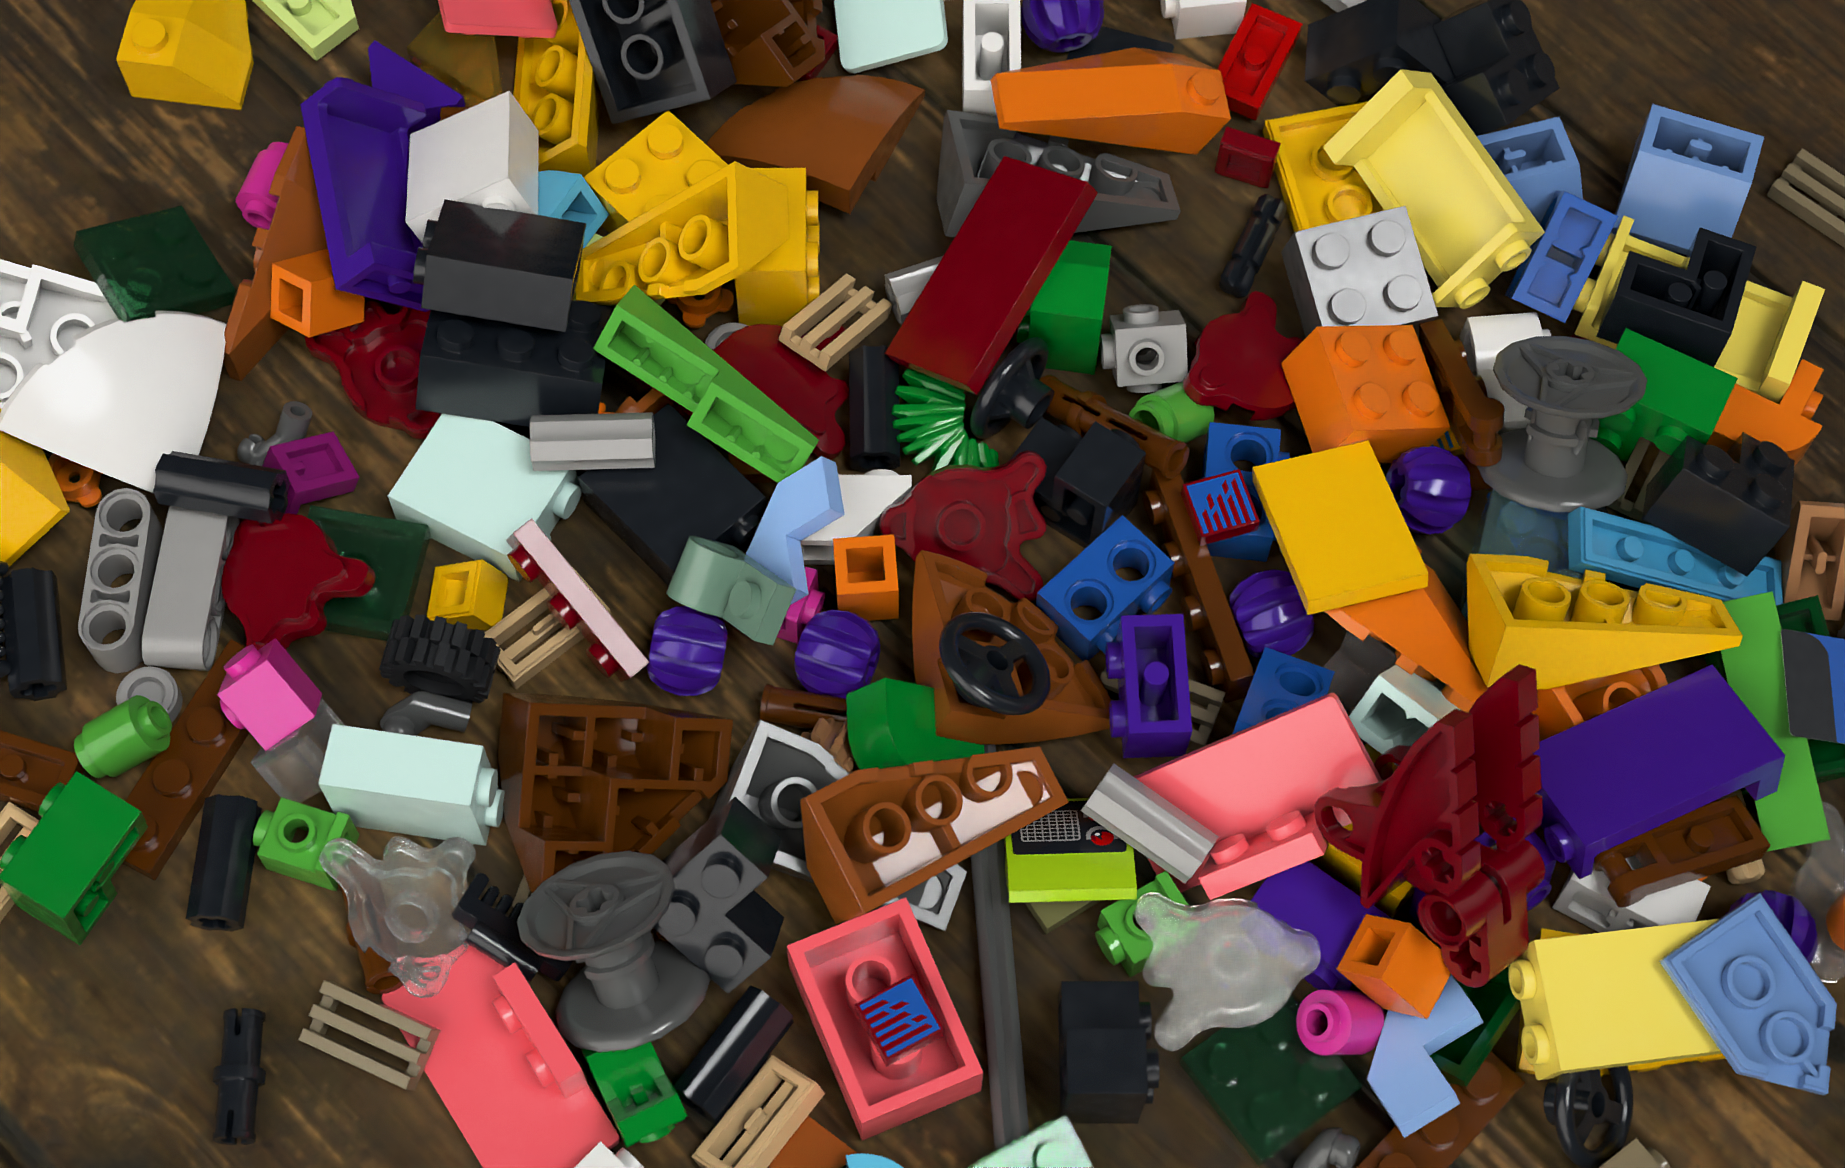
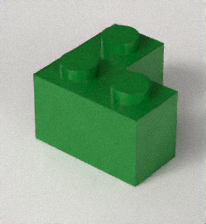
(1071, 308)
(1678, 399)
(71, 855)

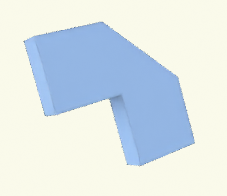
(795, 511)
(1402, 1067)

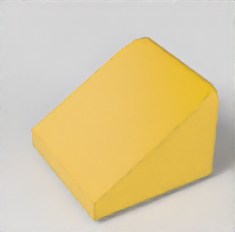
(468, 594)

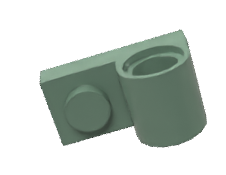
(731, 586)

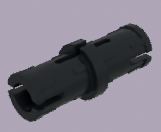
(239, 1076)

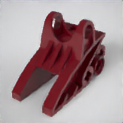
(1428, 812)

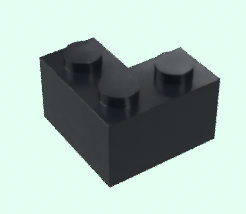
(1368, 44)
(1494, 63)
(1682, 306)
(1086, 478)
(1724, 501)
(714, 905)
(1104, 1052)

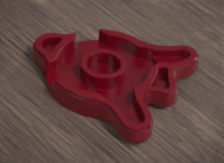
(1242, 360)
(380, 366)
(790, 381)
(975, 519)
(284, 577)

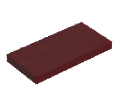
(991, 273)

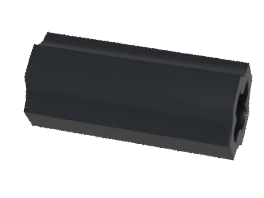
(871, 398)
(221, 487)
(33, 634)
(223, 863)
(733, 1054)

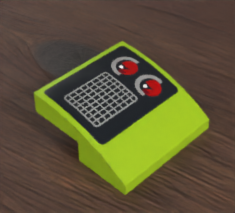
(1068, 860)

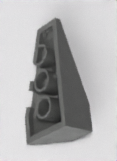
(975, 146)
(780, 770)

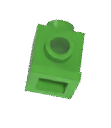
(301, 859)
(1118, 934)

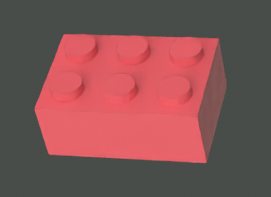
(854, 963)

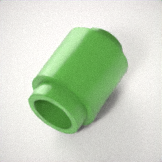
(1174, 413)
(123, 737)

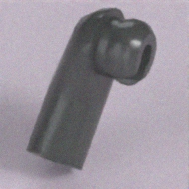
(291, 426)
(426, 709)
(1330, 1148)

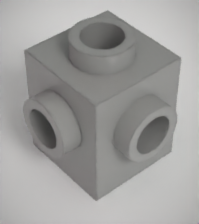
(1145, 348)

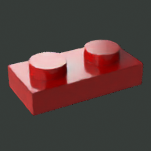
(1257, 59)

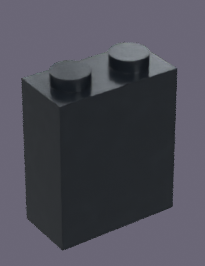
(500, 265)
(683, 496)

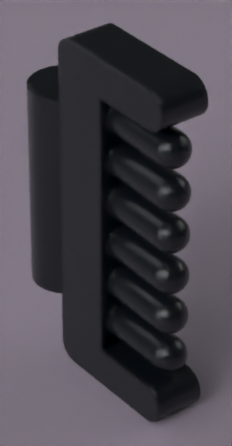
(498, 934)

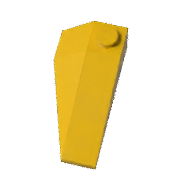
(188, 52)
(690, 240)
(1584, 625)

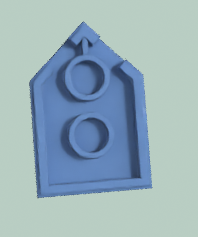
(1758, 997)

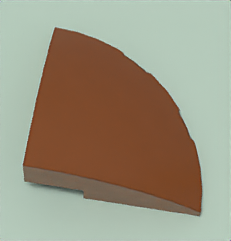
(828, 125)
(1076, 695)

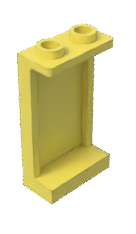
(1460, 205)
(1766, 332)
(1606, 1001)

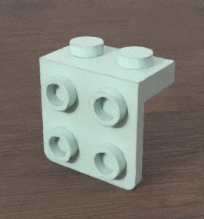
(888, 31)

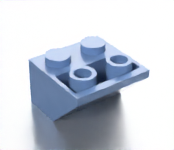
(1536, 162)
(1686, 178)

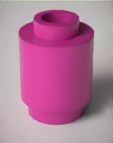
(254, 195)
(1339, 1022)

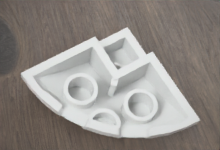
(40, 317)
(123, 395)

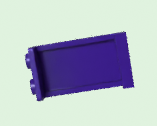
(361, 185)
(1650, 766)

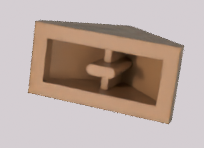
(1815, 556)

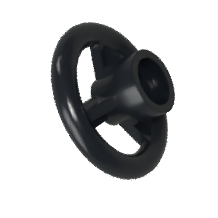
(1014, 391)
(984, 673)
(1579, 1102)

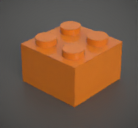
(1365, 387)

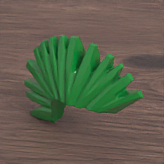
(936, 424)

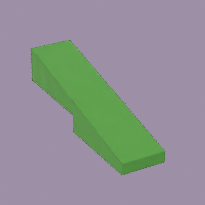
(722, 400)
(1757, 677)

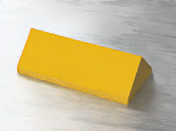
(560, 95)

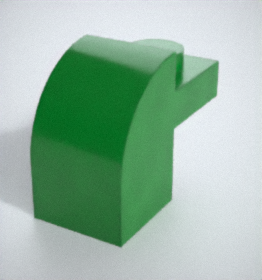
(896, 726)
(636, 1092)

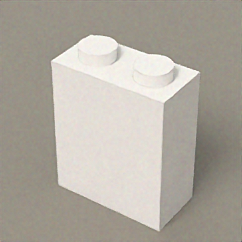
(474, 158)

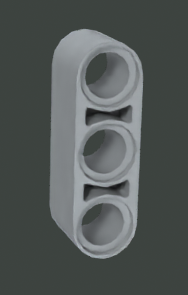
(111, 556)
(187, 590)

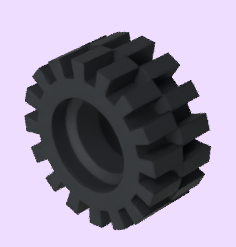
(439, 658)

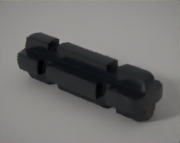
(1253, 246)

